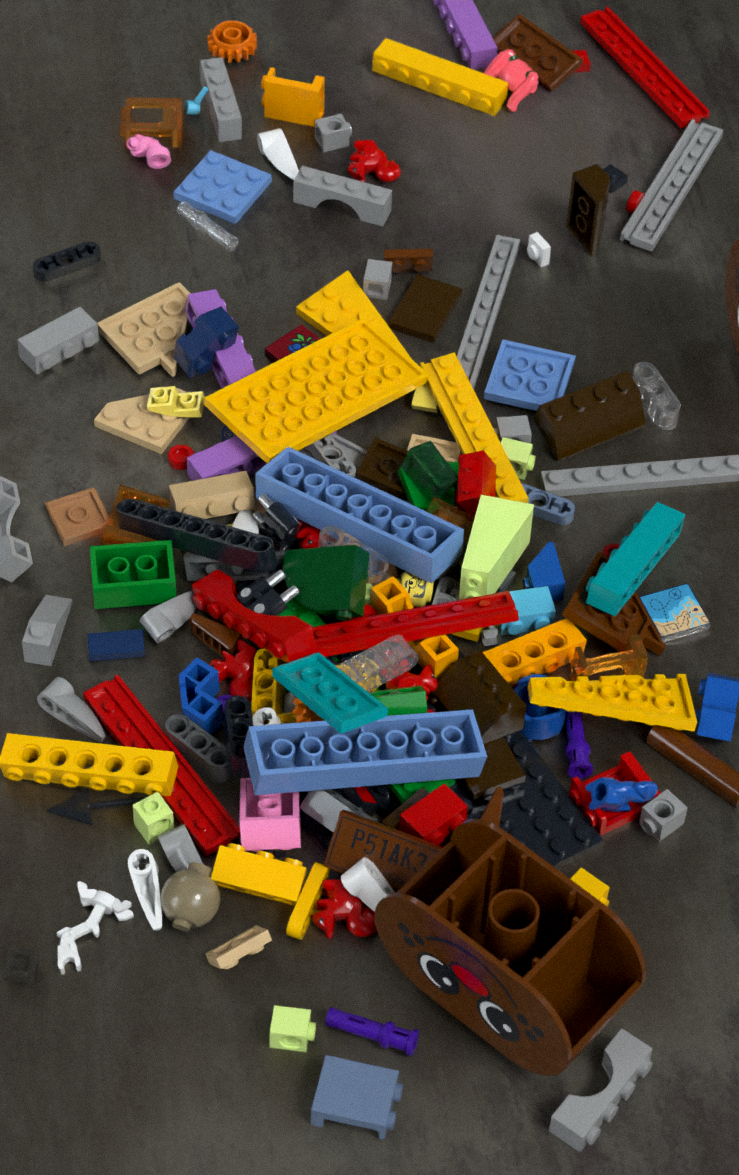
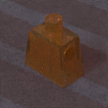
(452, 515)

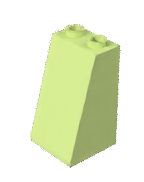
(495, 544)

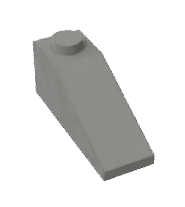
(45, 630)

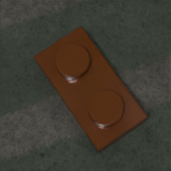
(409, 259)

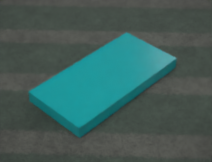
(329, 692)

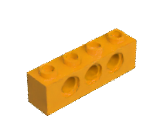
(537, 651)

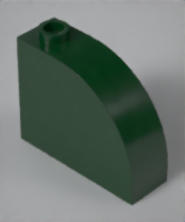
(329, 579)

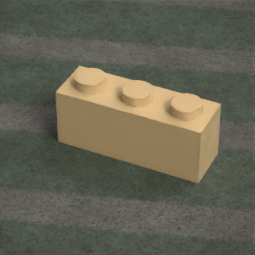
(213, 495)

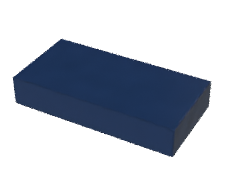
(116, 645)

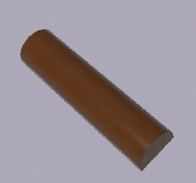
(696, 761)

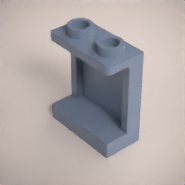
(356, 1095)

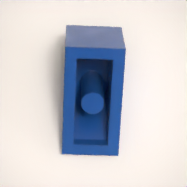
(546, 571)

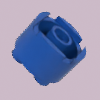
(539, 721)

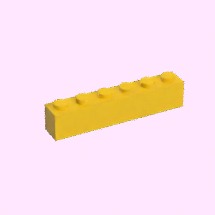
(440, 76)

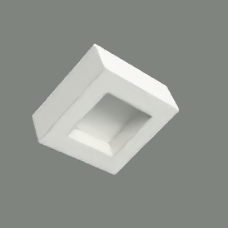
(539, 249)

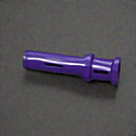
(577, 748)
(386, 1034)

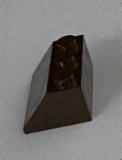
(588, 206)
(479, 687)

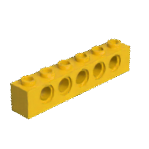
(77, 755)

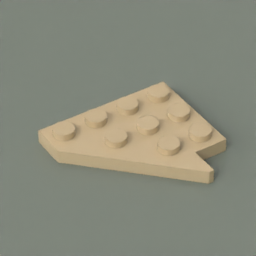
(149, 330)

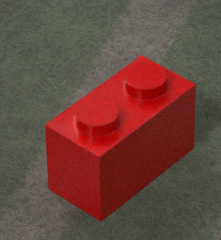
(475, 479)
(434, 815)

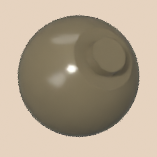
(190, 897)

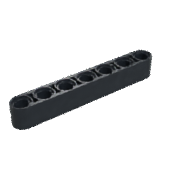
(198, 535)

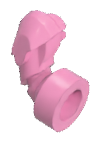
(156, 155)

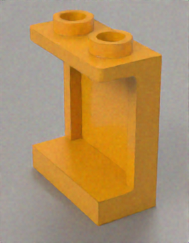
(293, 99)

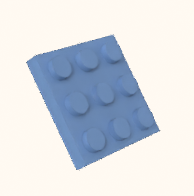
(223, 186)
(528, 375)

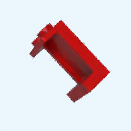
(606, 821)

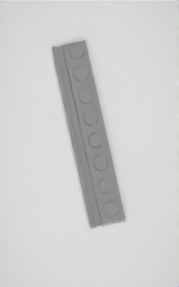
(671, 185)

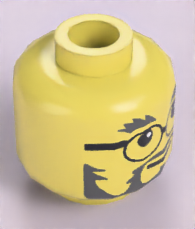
(419, 589)

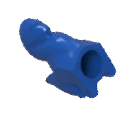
(615, 795)

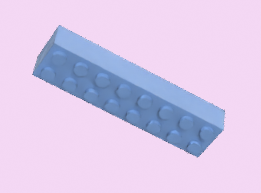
(379, 520)
(378, 753)

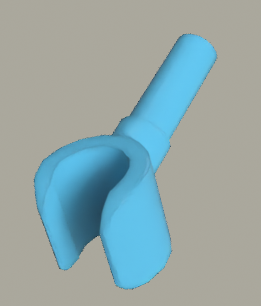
(193, 107)

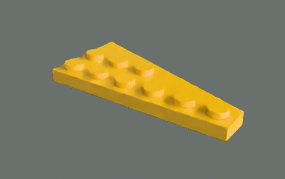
(341, 305)
(622, 697)

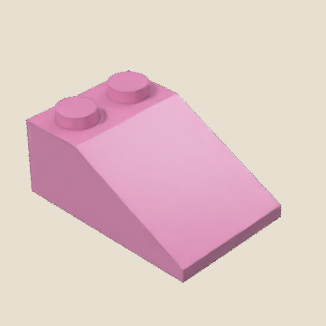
(269, 819)

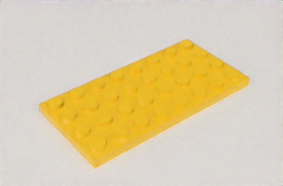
(316, 390)

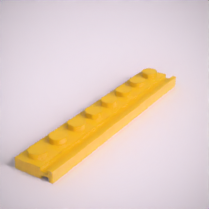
(469, 421)

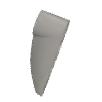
(168, 616)
(62, 703)
(179, 848)

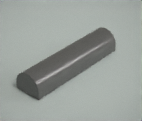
(198, 567)

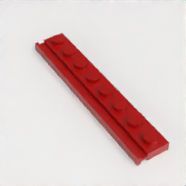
(644, 67)
(415, 623)
(190, 798)

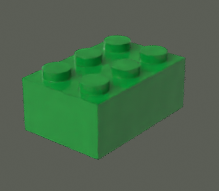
(132, 574)

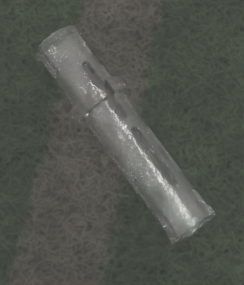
(200, 221)

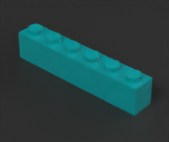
(634, 558)

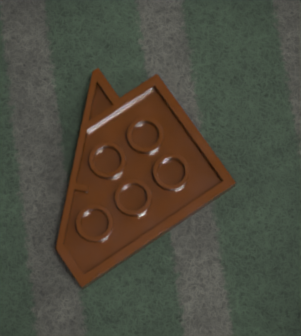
(612, 629)

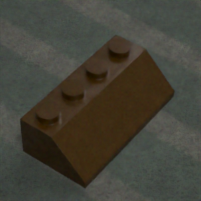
(591, 416)

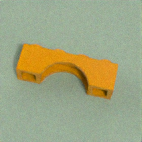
(437, 650)

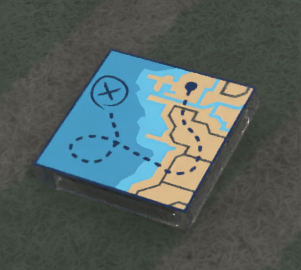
(675, 612)

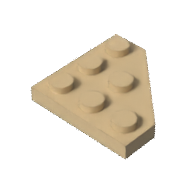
(138, 425)

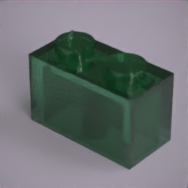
(430, 472)

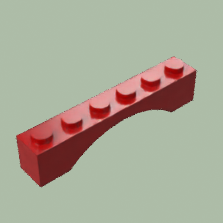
(281, 635)

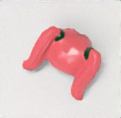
(520, 77)

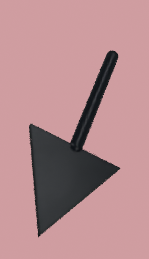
(79, 806)

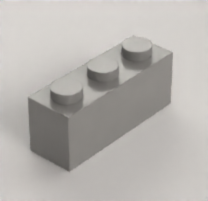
(58, 340)

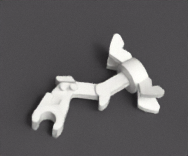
(102, 903)

